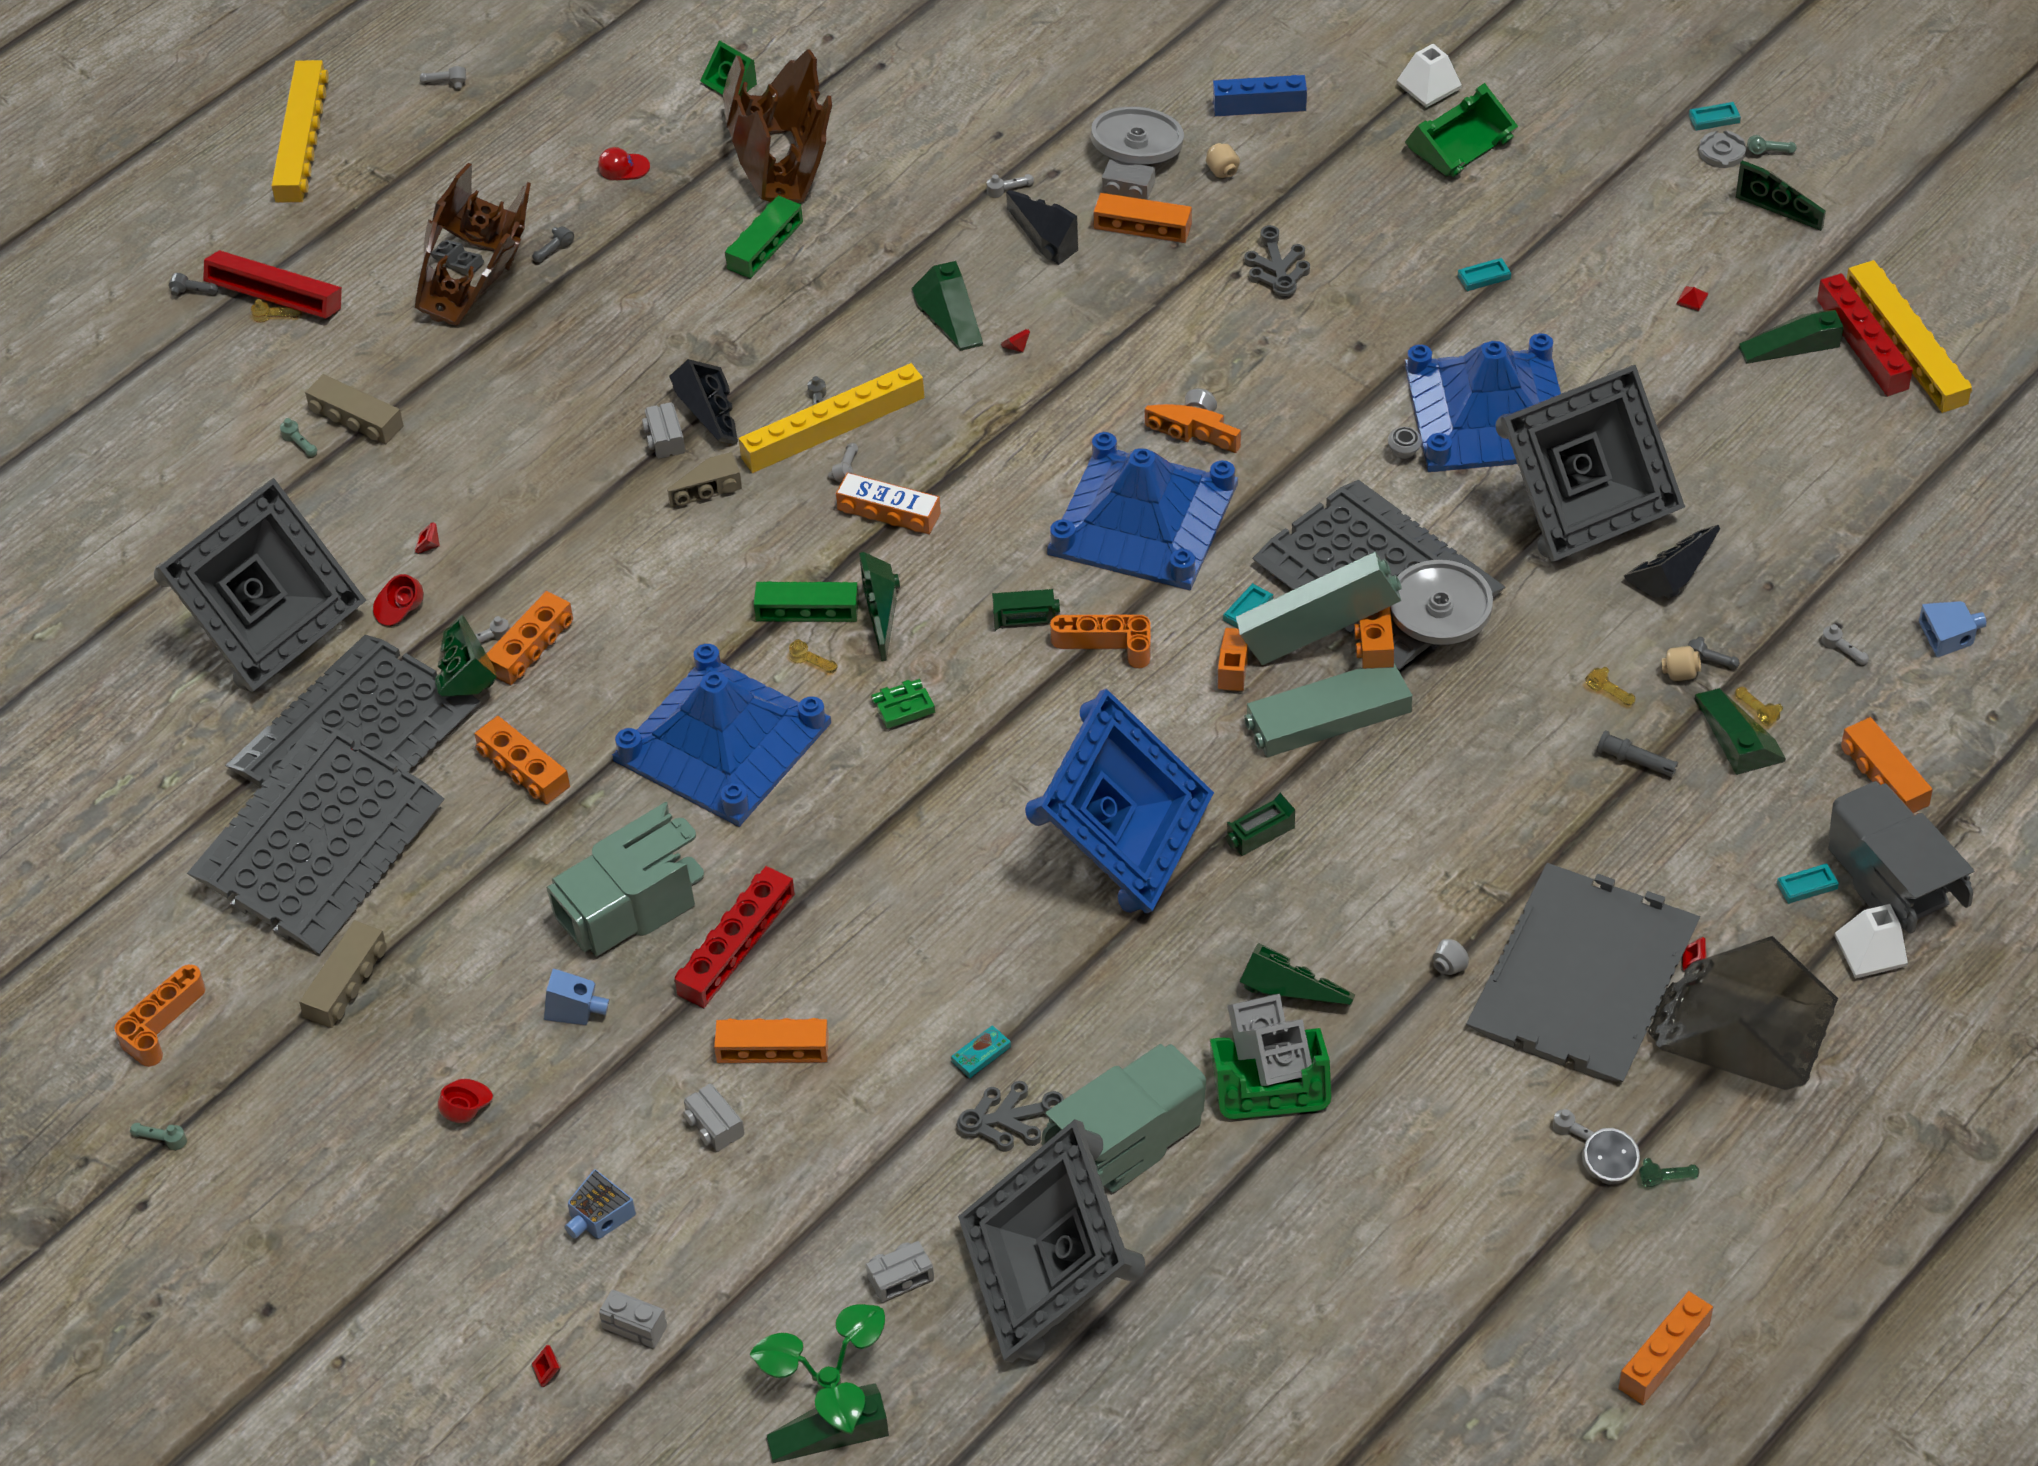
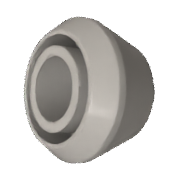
(1201, 398)
(1404, 442)
(1450, 957)

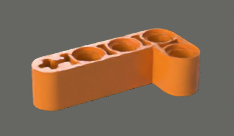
(1105, 632)
(140, 1026)

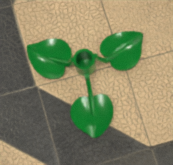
(835, 1401)

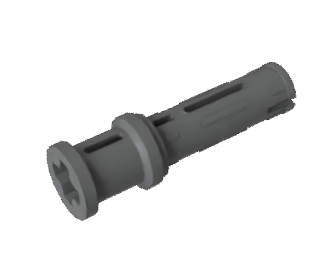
(1625, 750)

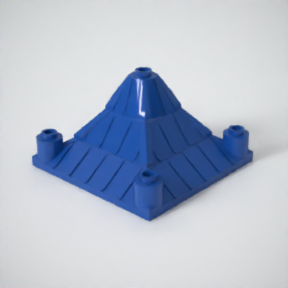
(1466, 394)
(1143, 514)
(722, 738)
(1123, 801)

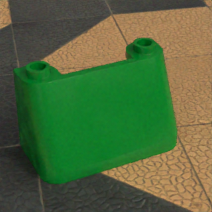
(1463, 132)
(1244, 1097)

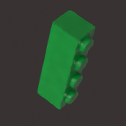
(764, 237)
(806, 601)

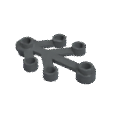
(1284, 284)
(1006, 1116)

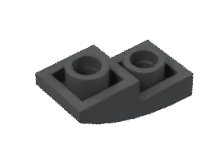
(458, 258)

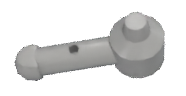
(456, 75)
(996, 185)
(840, 470)
(497, 629)
(1833, 638)
(1565, 1123)

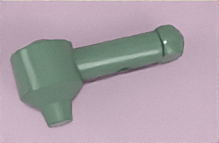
(1758, 145)
(290, 432)
(172, 1135)

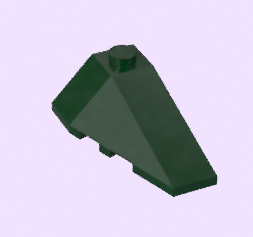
(1774, 194)
(947, 303)
(1794, 337)
(881, 598)
(464, 664)
(1739, 735)
(1272, 974)
(812, 1434)

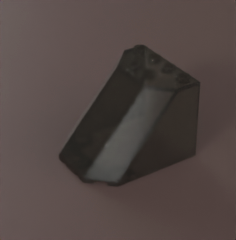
(1747, 1014)

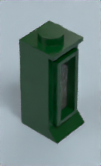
(1024, 607)
(1261, 825)

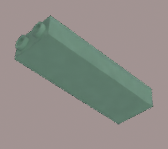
(1319, 608)
(1327, 708)

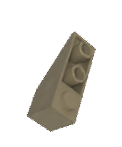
(709, 479)

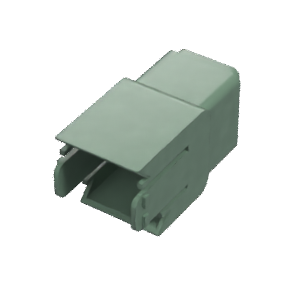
(627, 883)
(1135, 1112)

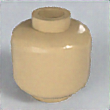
(1222, 160)
(1681, 663)

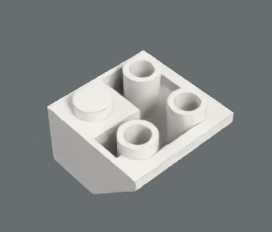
(1429, 76)
(1873, 942)

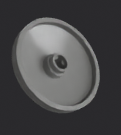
(1137, 135)
(1442, 602)

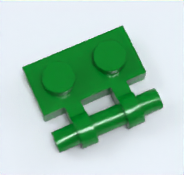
(905, 708)

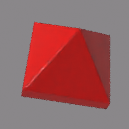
(1692, 298)
(1017, 341)
(427, 539)
(1694, 952)
(546, 1365)

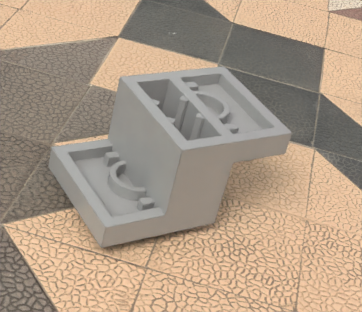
(1265, 1035)

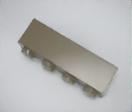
(354, 409)
(343, 974)

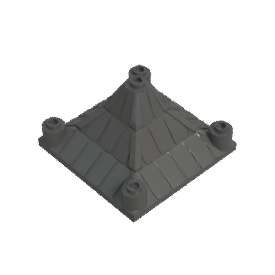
(1592, 462)
(260, 585)
(1046, 1241)

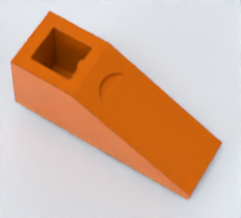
(1232, 661)

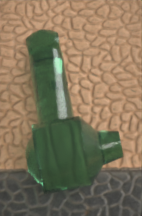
(1653, 1175)

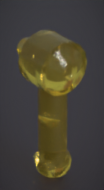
(262, 312)
(799, 653)
(1598, 680)
(1766, 713)

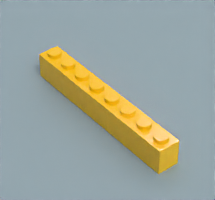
(299, 131)
(1928, 360)
(831, 418)

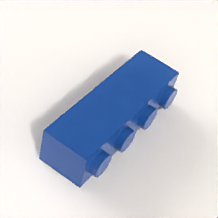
(1259, 95)

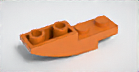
(1189, 421)

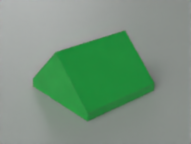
(720, 64)

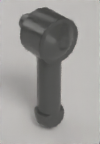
(562, 237)
(180, 282)
(816, 389)
(1699, 645)

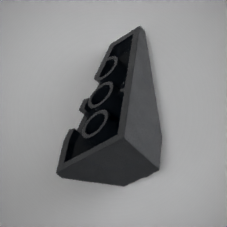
(1048, 227)
(705, 393)
(1674, 566)

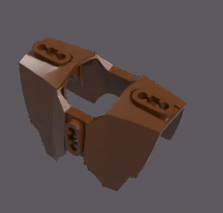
(783, 107)
(478, 225)

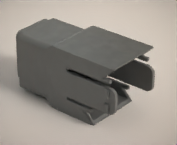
(1896, 855)

